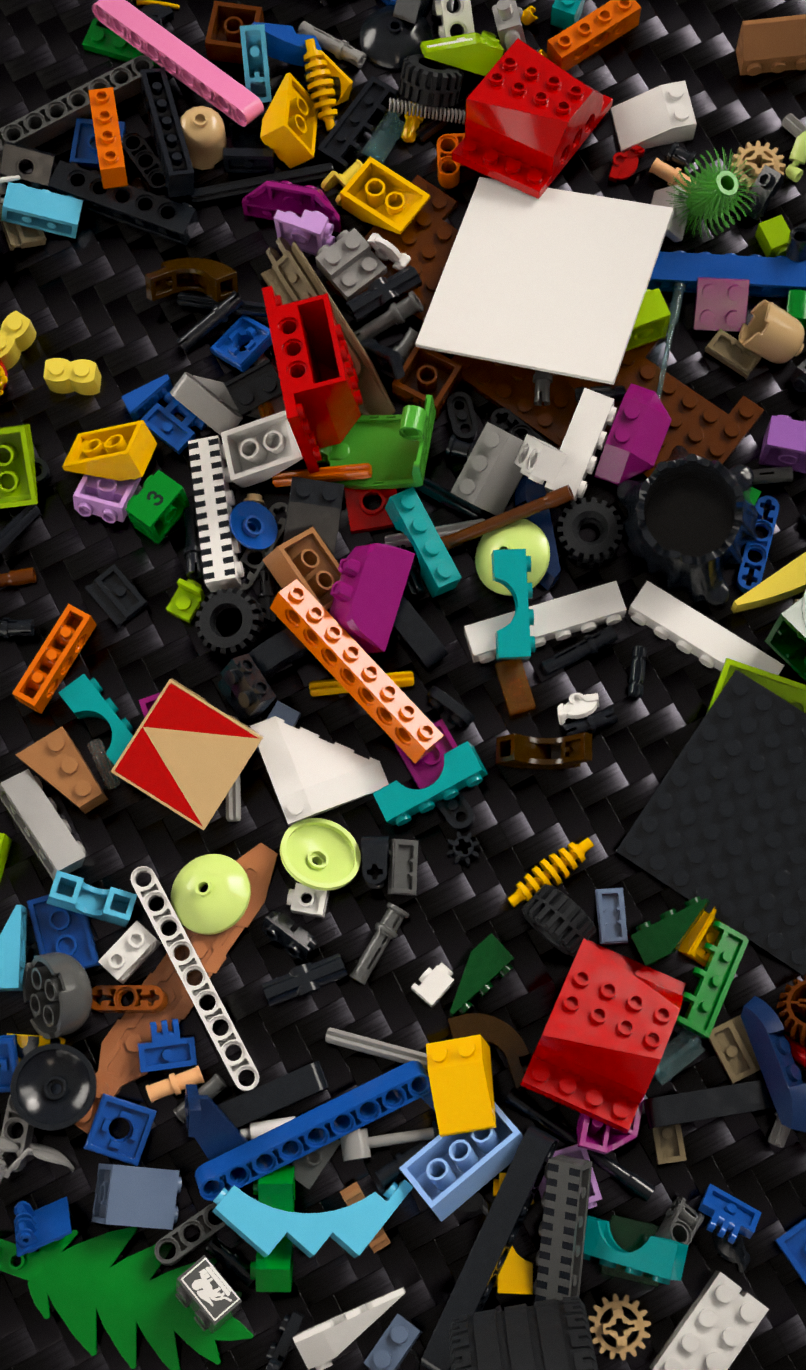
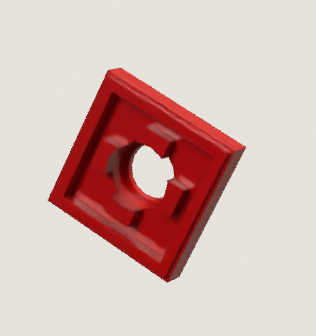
(364, 519)

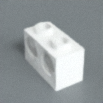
(462, 16)
(539, 460)
(129, 952)

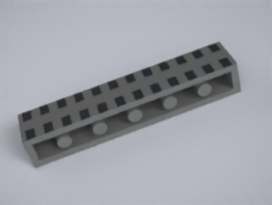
(562, 1228)

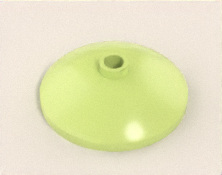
(517, 535)
(322, 843)
(222, 902)

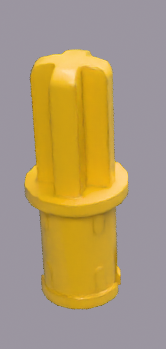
(411, 125)

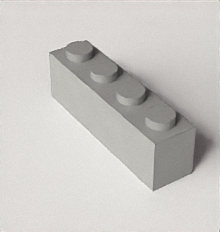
(41, 823)

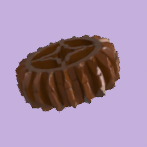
(791, 1006)

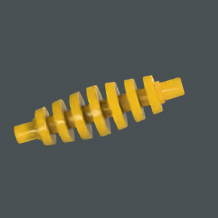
(319, 84)
(559, 865)

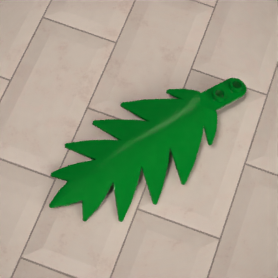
(123, 1295)

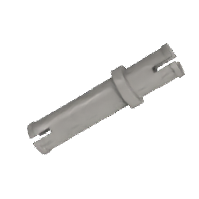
(339, 48)

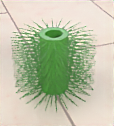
(712, 193)

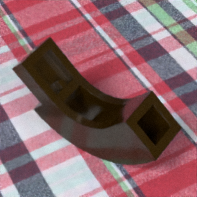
(192, 275)
(543, 753)
(497, 1034)

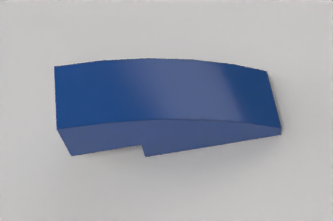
(285, 44)

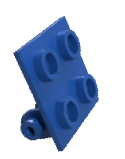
(40, 1226)

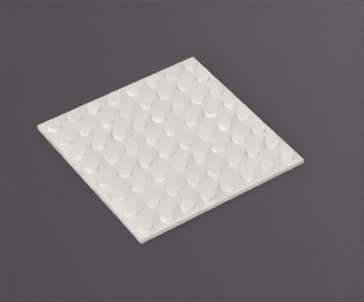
(546, 280)

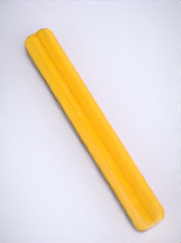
(332, 686)

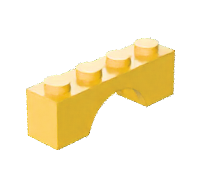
(516, 1273)

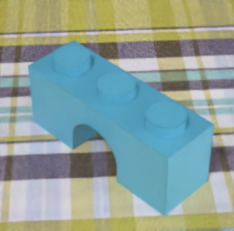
(103, 904)

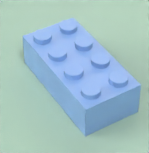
(461, 1164)

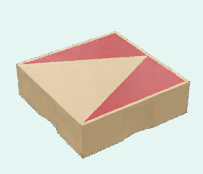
(187, 754)

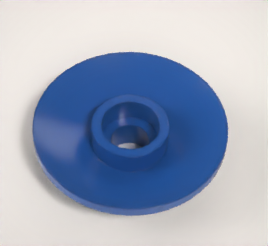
(259, 520)

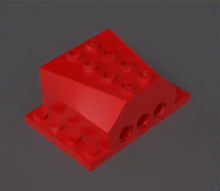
(527, 120)
(313, 372)
(605, 1035)

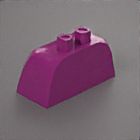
(370, 593)

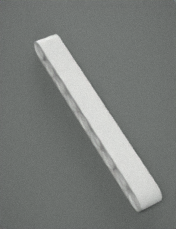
(183, 969)

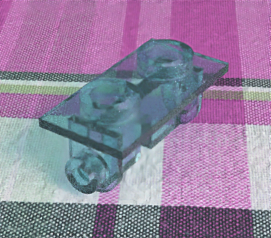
(384, 137)
(678, 1055)

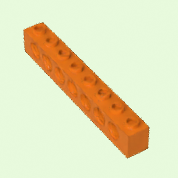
(356, 671)

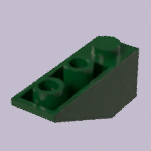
(665, 936)
(483, 966)

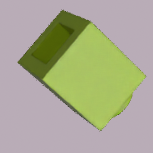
(773, 236)

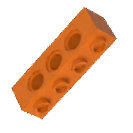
(593, 32)
(108, 138)
(54, 658)

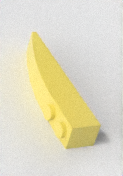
(779, 586)

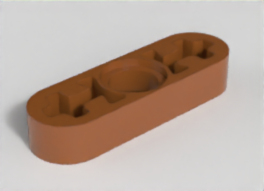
(117, 991)

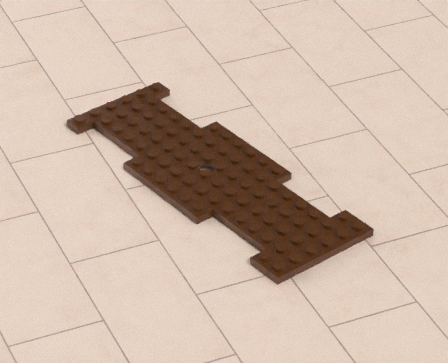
(695, 421)

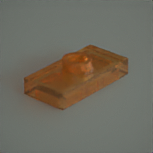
(515, 686)

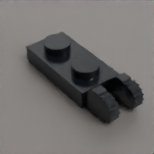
(384, 359)

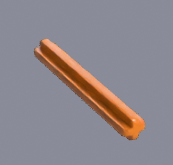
(327, 474)

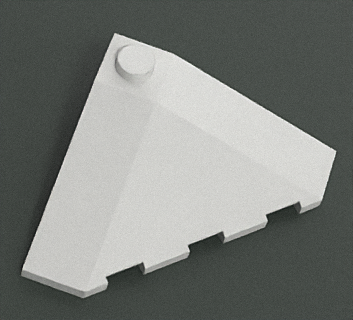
(313, 773)

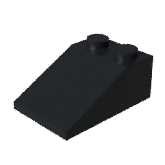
(314, 505)

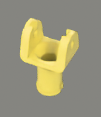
(334, 178)

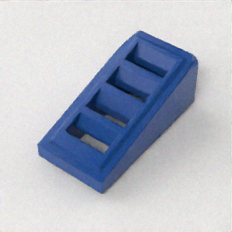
(146, 396)

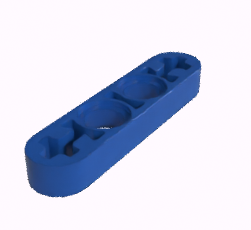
(759, 545)

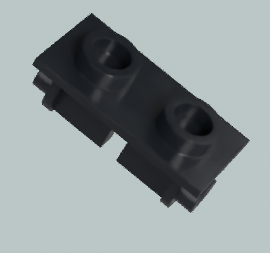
(769, 183)
(278, 928)

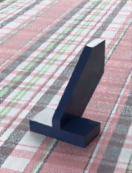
(209, 1124)

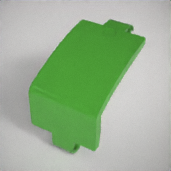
(391, 444)

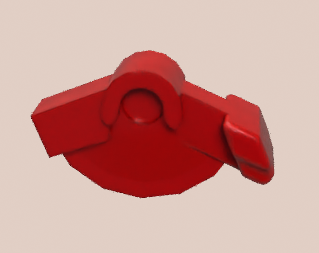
(626, 163)

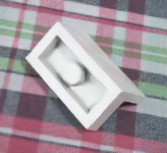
(659, 198)

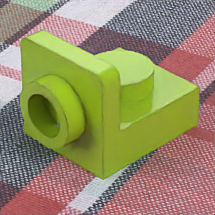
(186, 600)

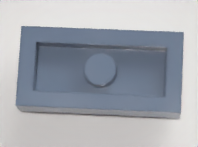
(393, 1345)

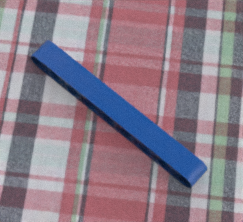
(306, 1141)

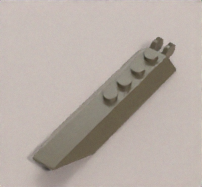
(296, 280)

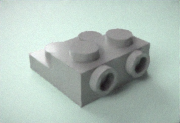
(350, 264)

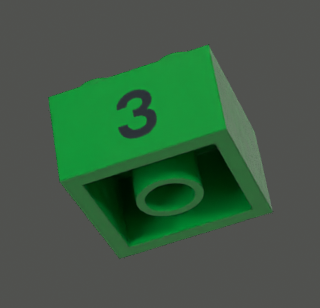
(157, 506)

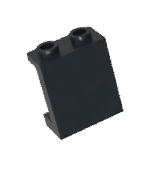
(246, 150)

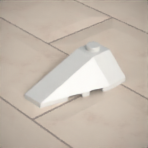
(328, 1339)

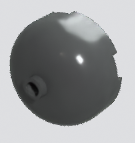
(66, 996)

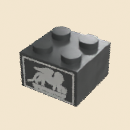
(207, 1295)

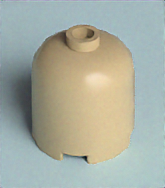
(204, 136)
(772, 333)

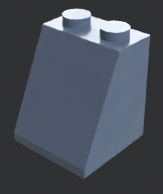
(136, 1196)

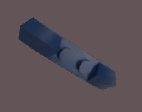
(526, 492)
(776, 1063)

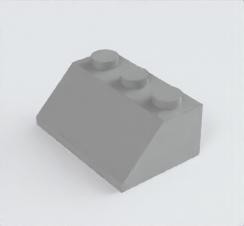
(490, 471)

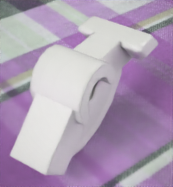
(387, 251)
(578, 707)

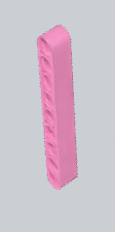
(179, 60)

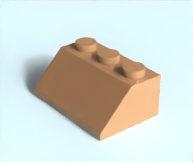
(772, 45)
(307, 560)

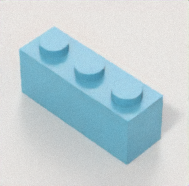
(41, 210)

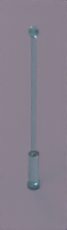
(679, 289)

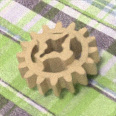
(756, 158)
(620, 1340)

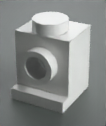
(314, 908)
(434, 984)

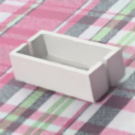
(582, 441)
(712, 1328)

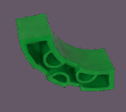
(276, 1270)

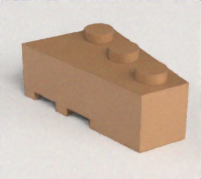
(63, 767)

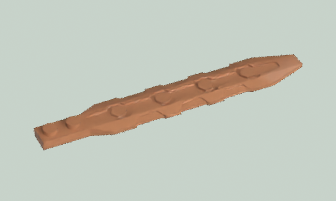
(119, 1048)

